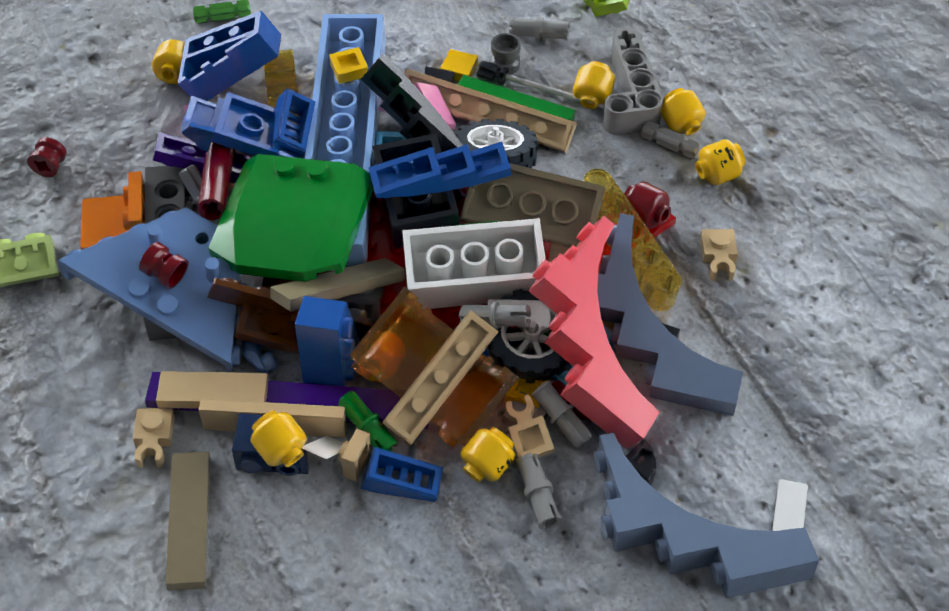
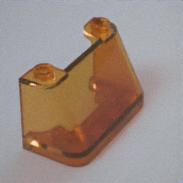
(403, 346)

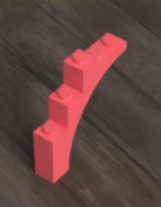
(597, 380)

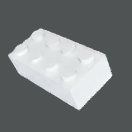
(472, 261)

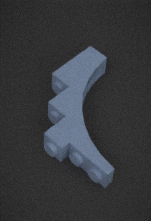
(673, 369)
(738, 557)

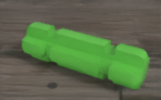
(221, 11)

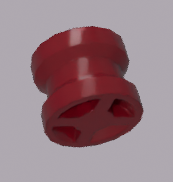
(47, 157)

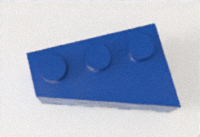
(227, 55)

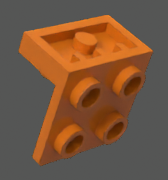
(113, 214)

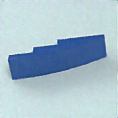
(441, 172)

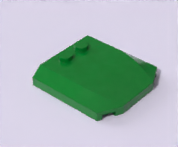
(292, 217)

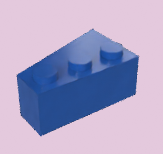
(325, 341)

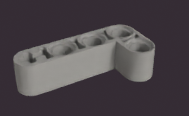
(641, 94)

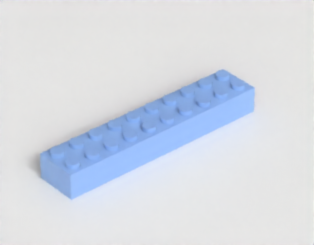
(347, 112)

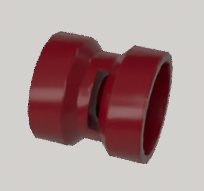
(163, 265)

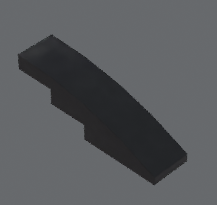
(408, 104)

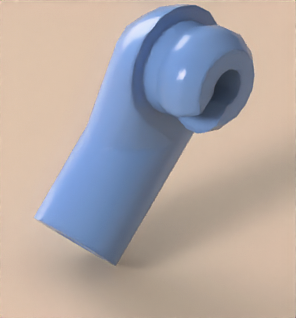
(261, 362)

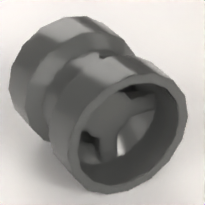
(506, 51)

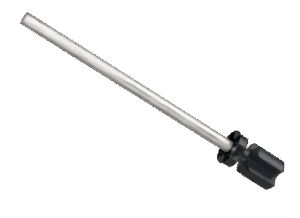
(490, 71)

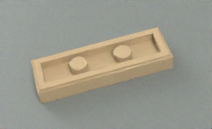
(188, 388)

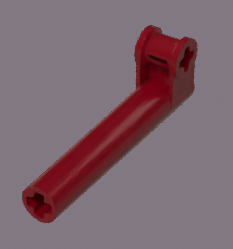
(215, 181)

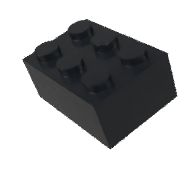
(419, 210)

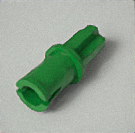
(367, 421)

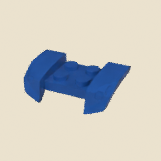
(234, 124)

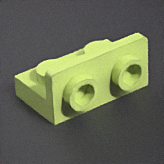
(27, 259)

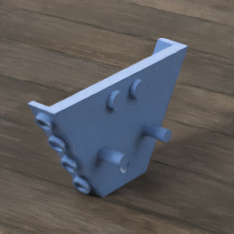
(183, 310)

